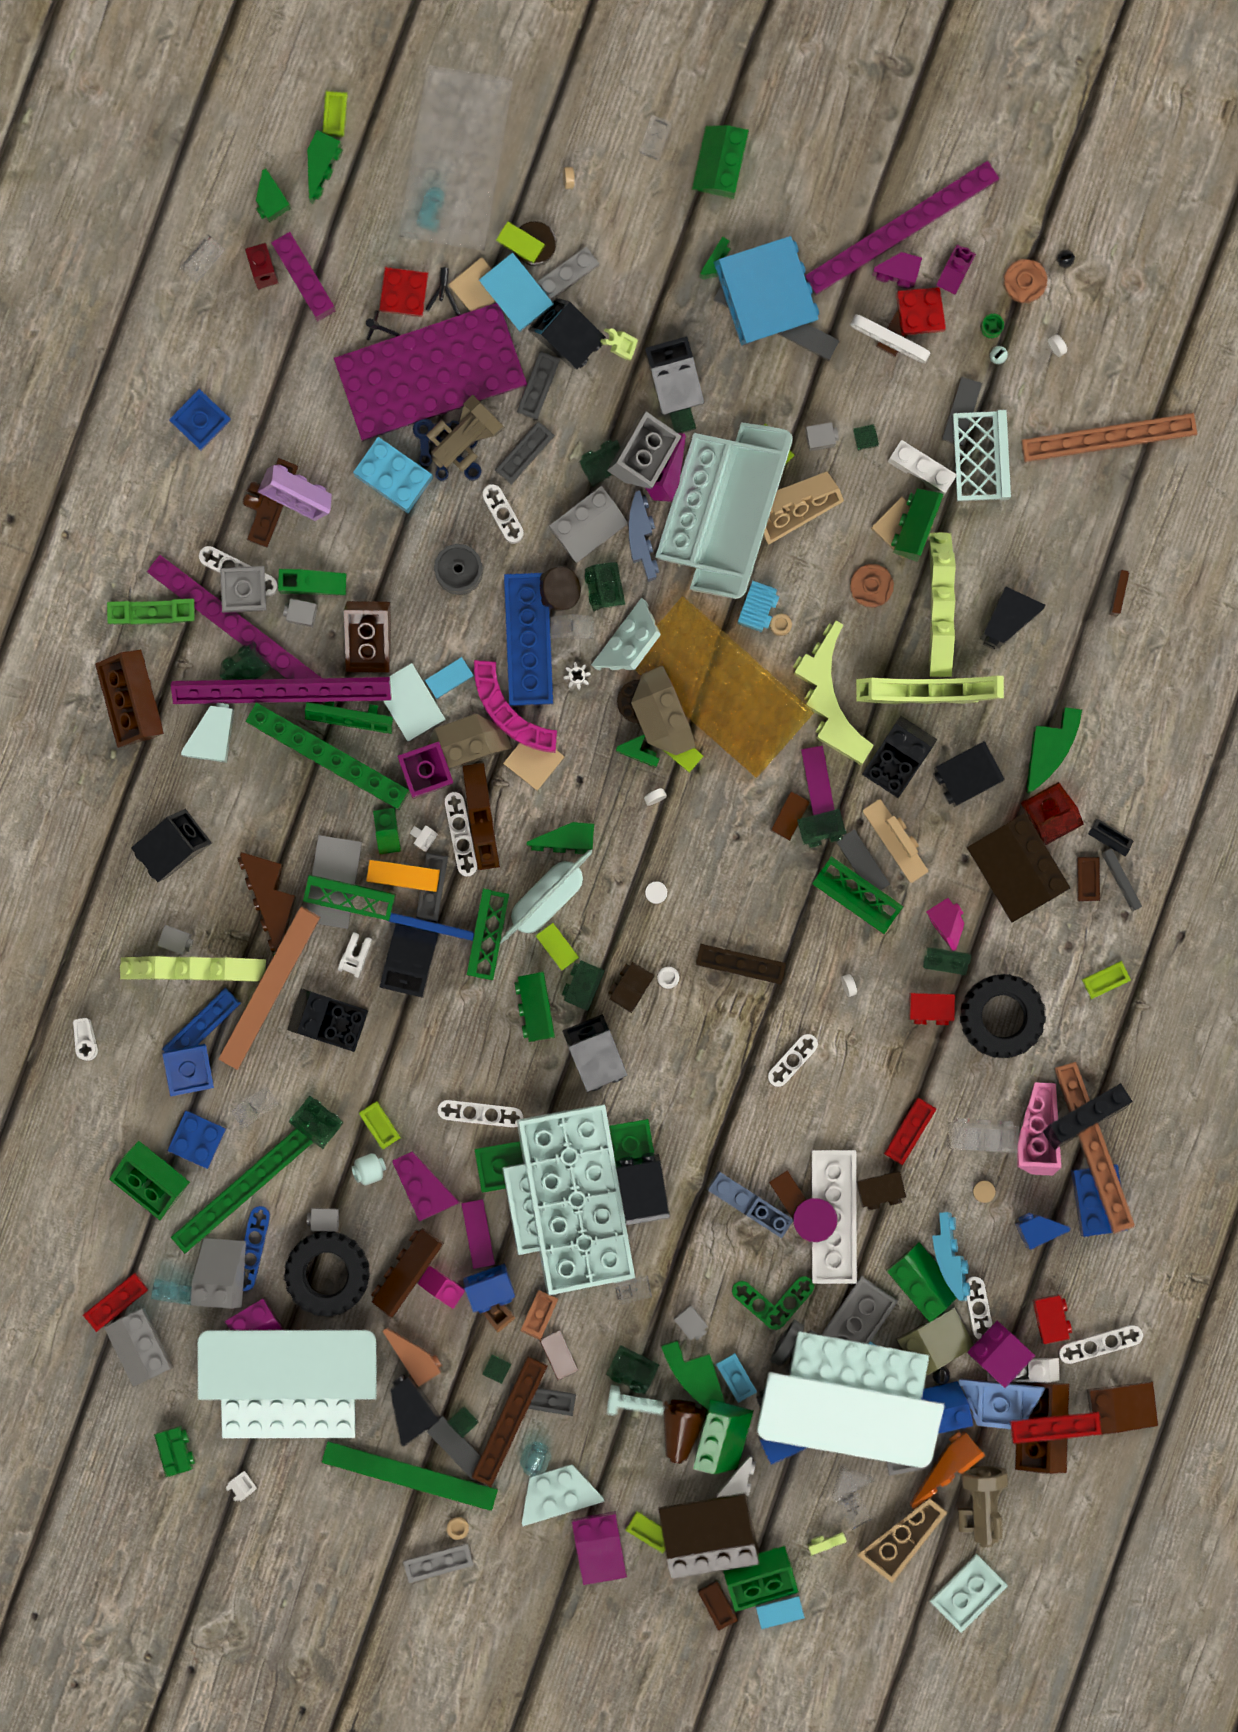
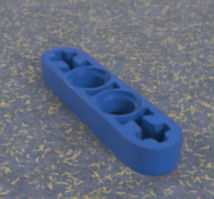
(256, 1249)

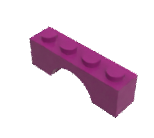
(303, 276)

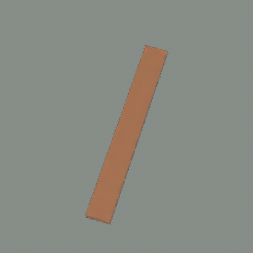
(1109, 437)
(269, 988)
(1096, 1152)

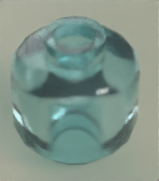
(535, 1458)

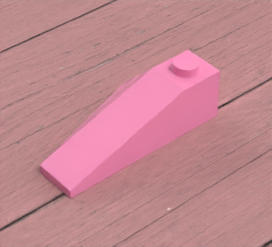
(1034, 1150)

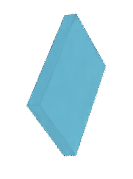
(516, 292)

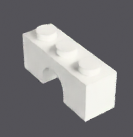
(928, 470)

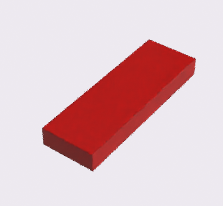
(910, 1131)
(115, 1302)

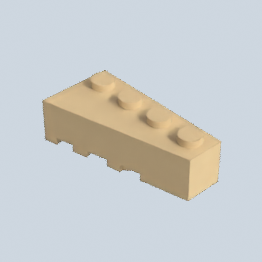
(800, 504)
(899, 1544)

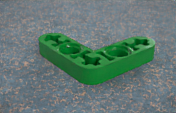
(770, 1309)

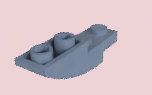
(640, 527)
(750, 1204)

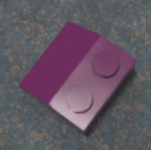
(425, 770)
(1001, 1354)

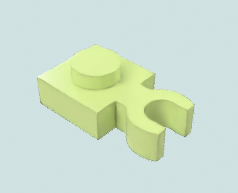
(621, 342)
(821, 1544)

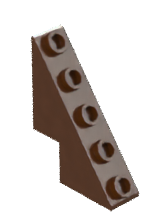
(480, 816)
(274, 904)

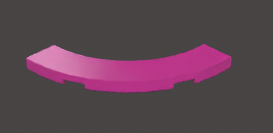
(504, 716)

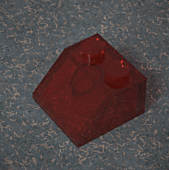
(1052, 813)

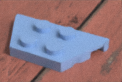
(998, 1405)

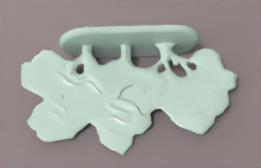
(546, 897)

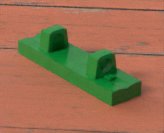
(350, 718)

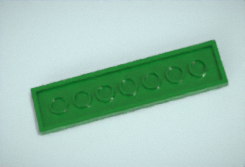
(627, 1140)

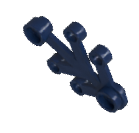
(424, 446)

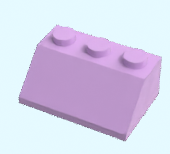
(295, 492)

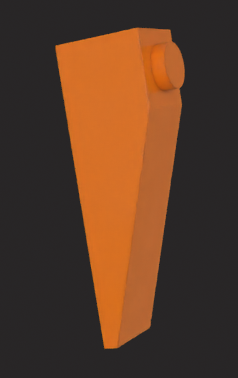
(956, 1457)

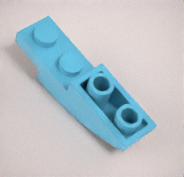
(951, 1266)

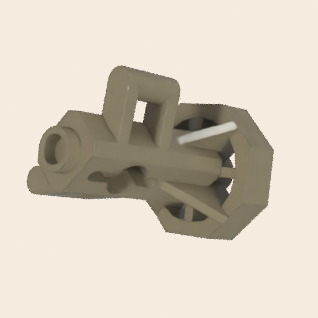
(474, 425)
(985, 1487)

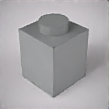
(821, 436)
(300, 612)
(175, 940)
(323, 1219)
(691, 1323)

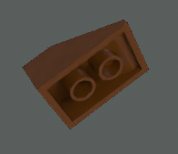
(367, 636)
(1124, 1407)

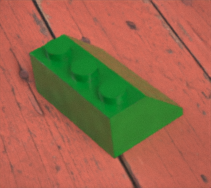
(720, 160)
(916, 523)
(535, 1007)
(149, 1180)
(922, 1282)
(722, 1438)
(761, 1582)

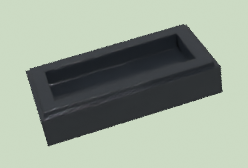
(1110, 837)

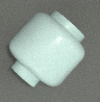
(368, 1169)

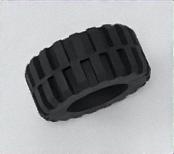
(1032, 1008)
(297, 1282)

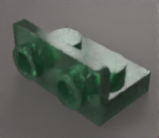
(597, 463)
(604, 586)
(244, 665)
(821, 827)
(946, 960)
(583, 985)
(316, 1122)
(632, 1370)

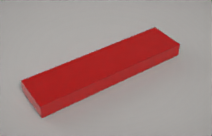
(1055, 1427)

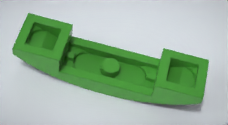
(151, 612)

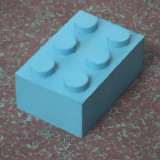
(393, 475)

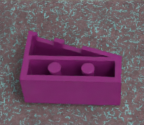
(422, 1187)

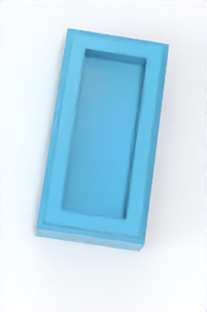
(449, 678)
(780, 1612)

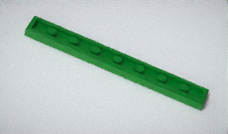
(241, 1190)
(409, 1475)

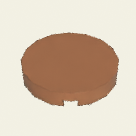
(1025, 281)
(871, 585)

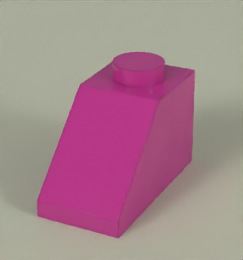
(947, 921)
(441, 1287)

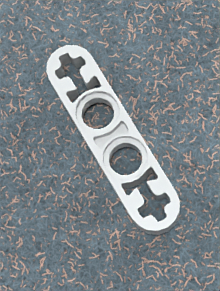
(890, 338)
(216, 553)
(457, 835)
(480, 1113)
(1101, 1347)

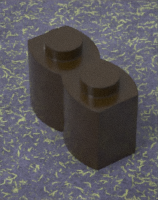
(631, 986)

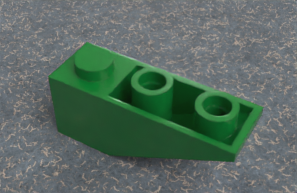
(321, 156)
(311, 582)
(571, 836)

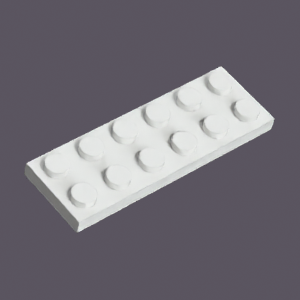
(835, 1182)

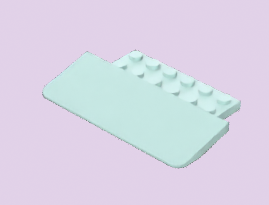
(724, 507)
(287, 1380)
(852, 1401)

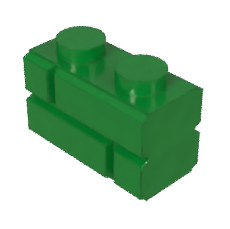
(174, 1451)

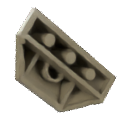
(661, 713)
(469, 740)

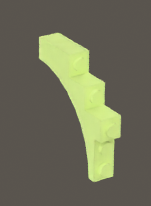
(942, 604)
(817, 671)
(929, 690)
(192, 968)

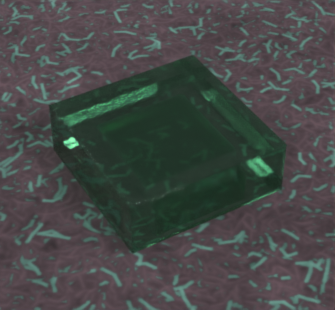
(682, 420)
(865, 437)
(496, 1369)
(462, 1422)

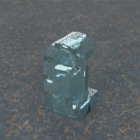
(432, 202)
(171, 1292)

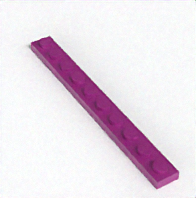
(902, 227)
(229, 622)
(281, 690)

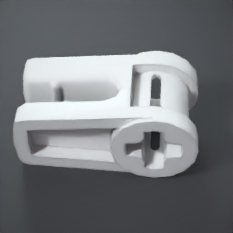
(350, 959)
(84, 1036)

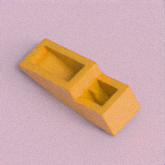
(402, 876)

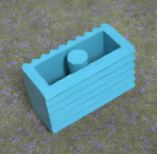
(757, 607)

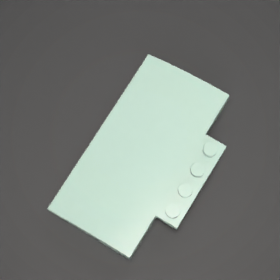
(569, 1200)

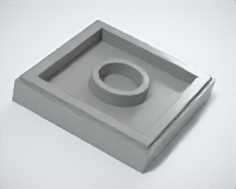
(243, 589)

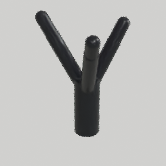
(443, 287)
(374, 325)

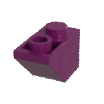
(900, 268)
(956, 269)

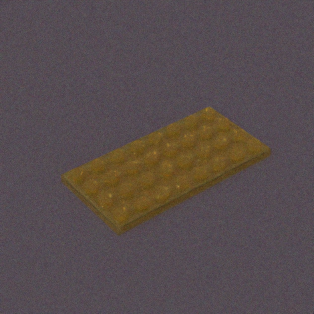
(725, 688)

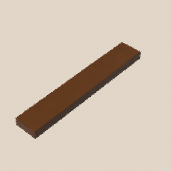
(509, 1421)

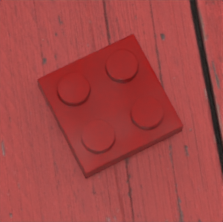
(403, 292)
(920, 311)

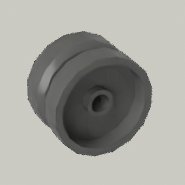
(451, 558)
(786, 1344)

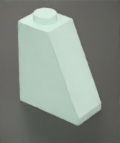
(212, 735)

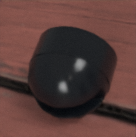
(1067, 262)
(936, 1375)

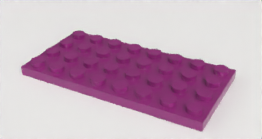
(430, 371)

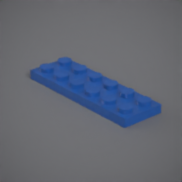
(527, 641)

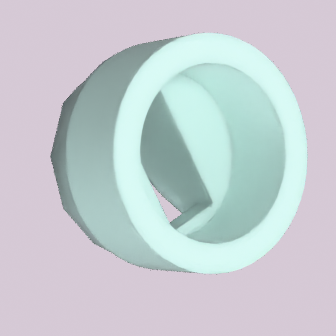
(1002, 358)

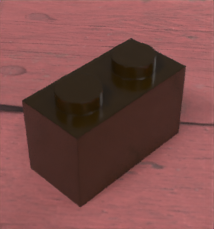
(880, 1190)

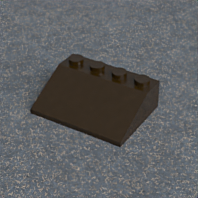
(1018, 867)
(708, 1535)

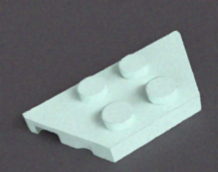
(630, 641)
(557, 1494)

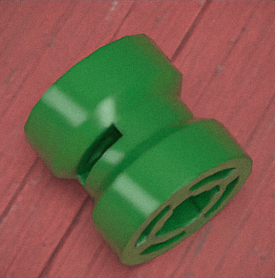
(995, 323)

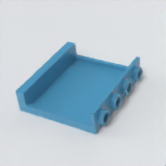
(766, 290)

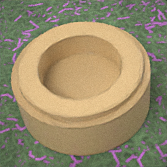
(568, 177)
(781, 624)
(984, 1191)
(457, 1528)

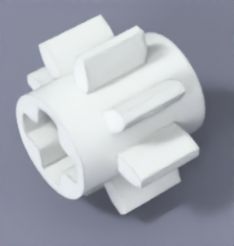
(578, 682)

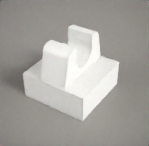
(424, 837)
(241, 1486)

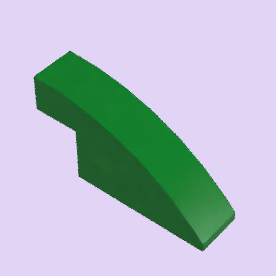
(1051, 747)
(695, 1374)

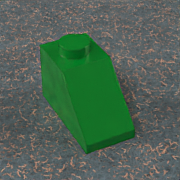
(270, 198)

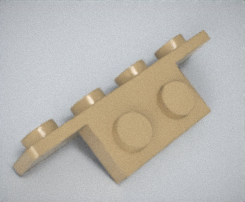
(896, 840)

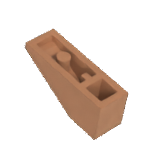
(417, 1360)

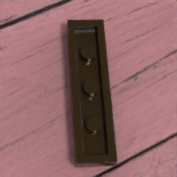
(740, 964)

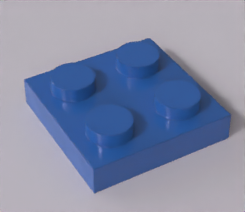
(200, 420)
(187, 1070)
(196, 1139)

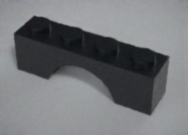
(1087, 1115)

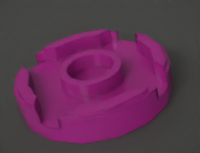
(815, 1220)

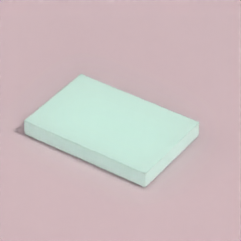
(412, 703)
(968, 1593)

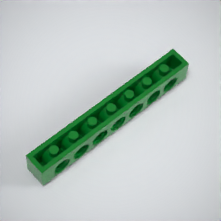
(327, 756)

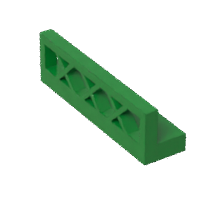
(355, 890)
(854, 898)
(479, 934)

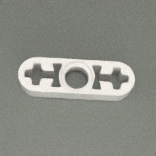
(516, 525)
(799, 1044)
(981, 1290)

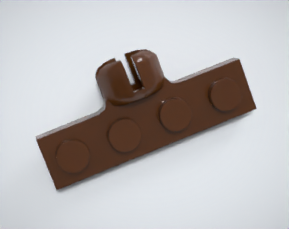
(266, 510)

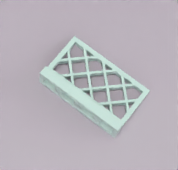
(1000, 450)
(631, 1402)

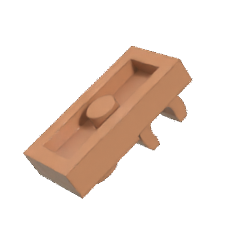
(539, 1315)

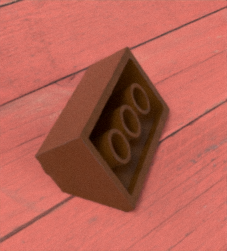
(129, 698)
(407, 1272)
(1046, 1455)

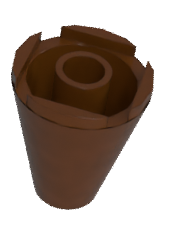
(681, 1428)

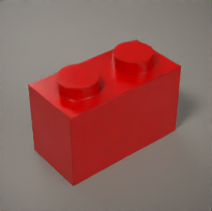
(931, 1008)
(1052, 1319)

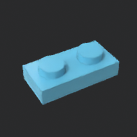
(736, 1377)

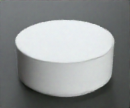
(1057, 345)
(655, 796)
(656, 892)
(668, 977)
(849, 985)

